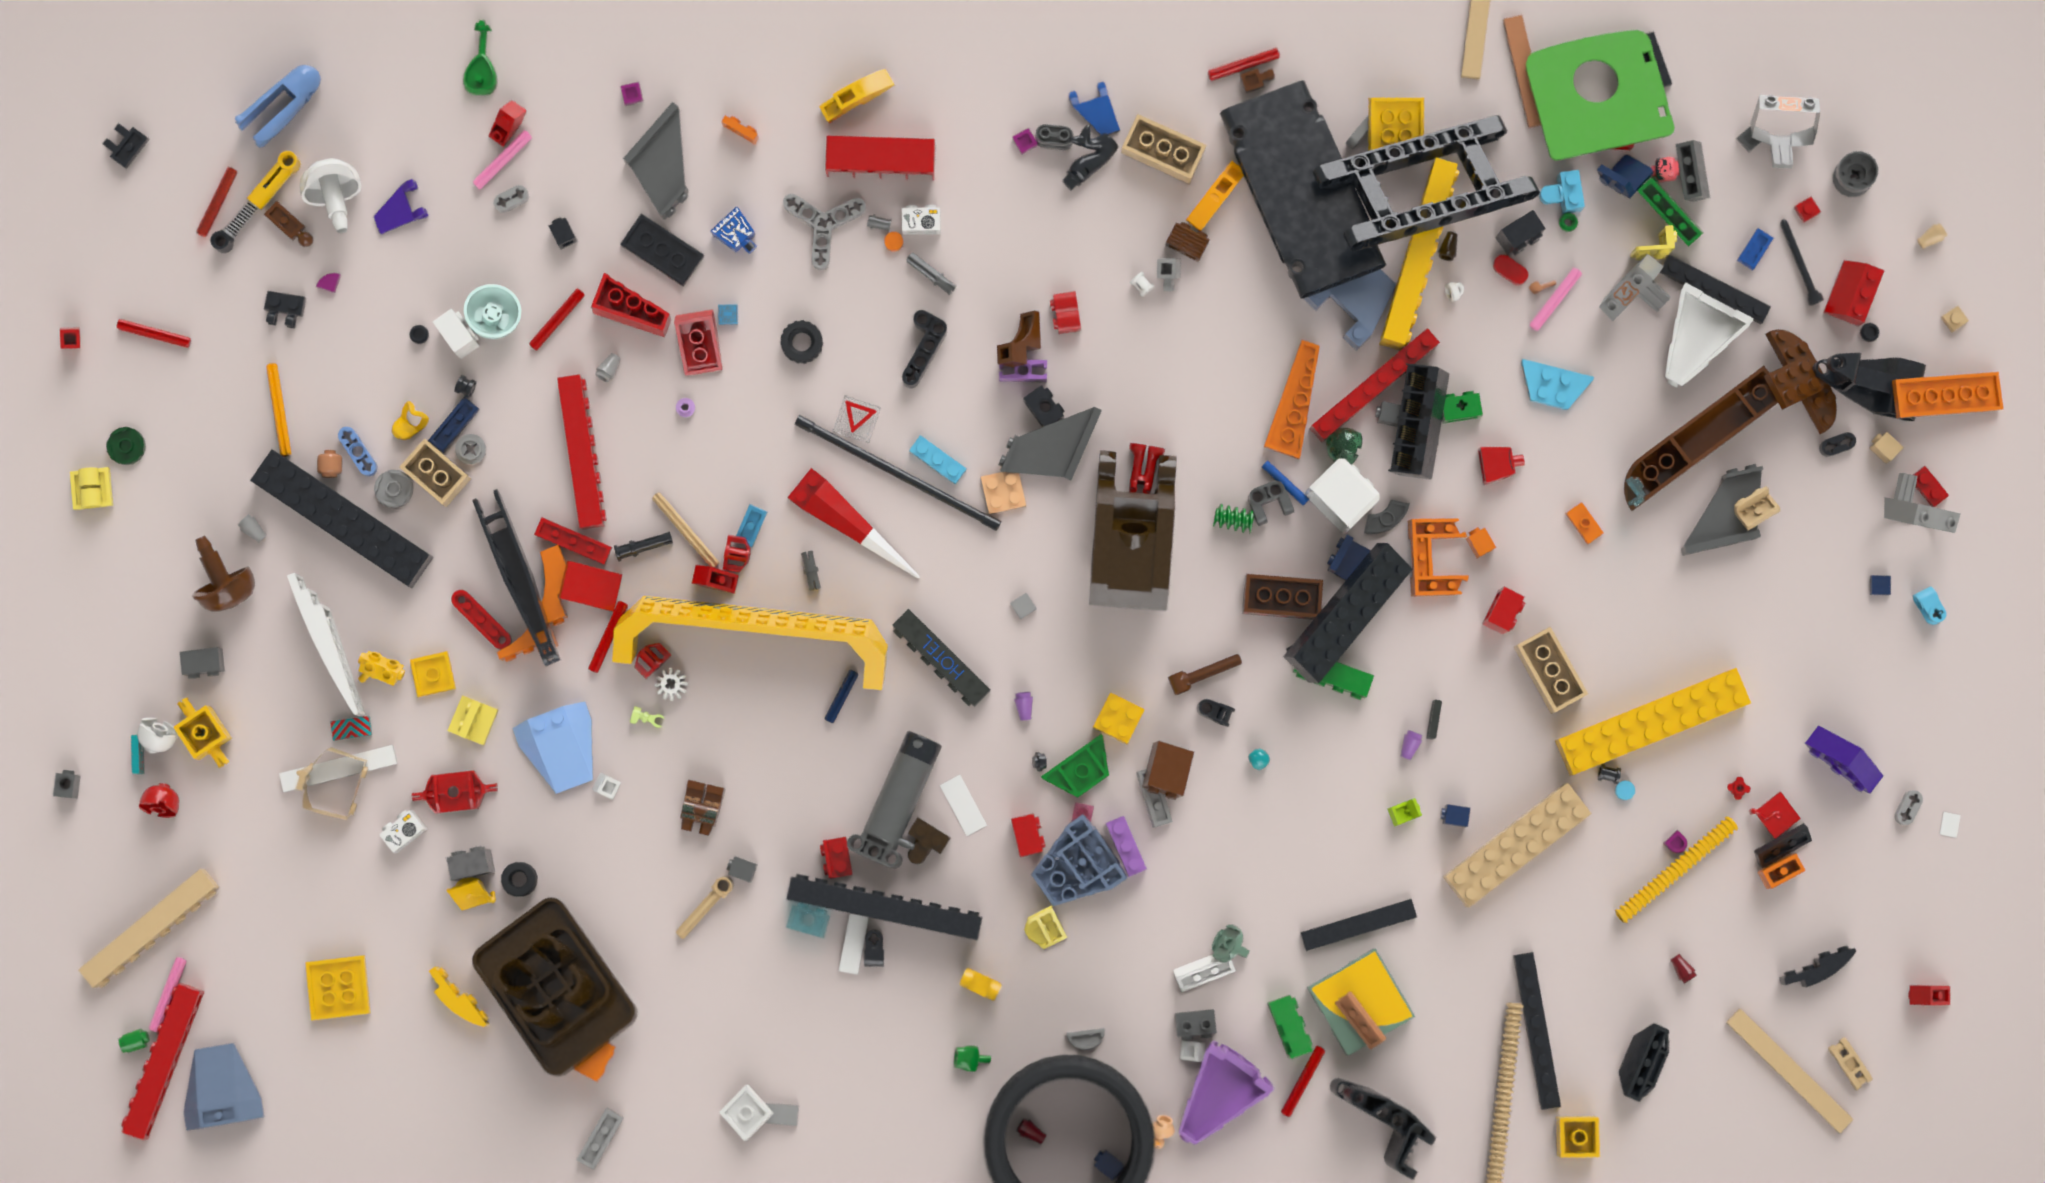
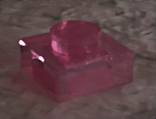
(1080, 809)

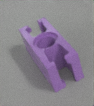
(1025, 378)

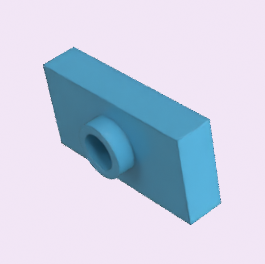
(752, 524)

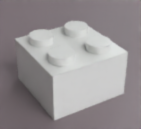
(454, 330)

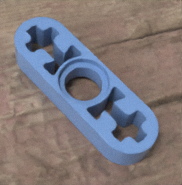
(354, 437)

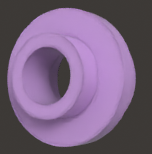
(691, 409)

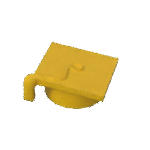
(470, 893)

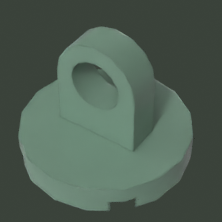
(1228, 944)

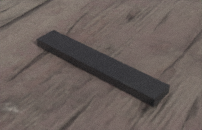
(1358, 924)

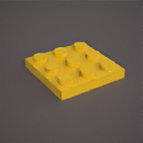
(1394, 120)
(337, 987)

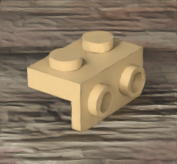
(1756, 508)

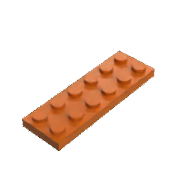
(1947, 395)

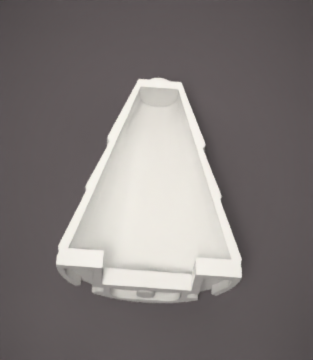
(1700, 334)

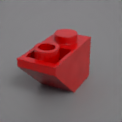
(507, 122)

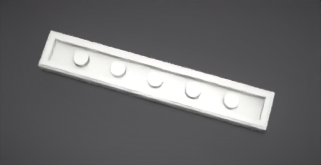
(341, 767)

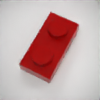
(1930, 487)

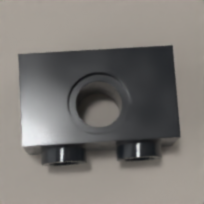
(1041, 396)

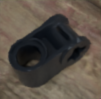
(1217, 712)
(874, 952)

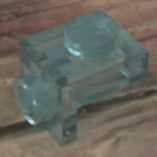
(1636, 486)

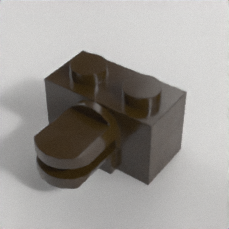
(926, 839)

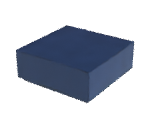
(1880, 585)

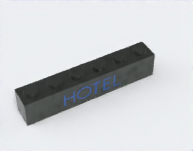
(944, 661)

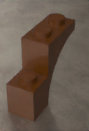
(1026, 340)

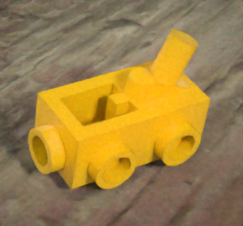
(381, 668)

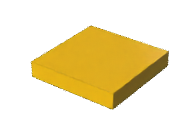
(432, 674)

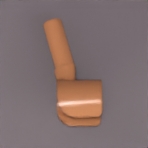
(1535, 287)

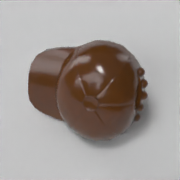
(225, 589)

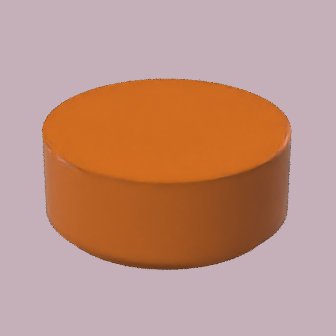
(893, 241)

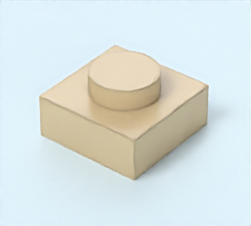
(1954, 319)

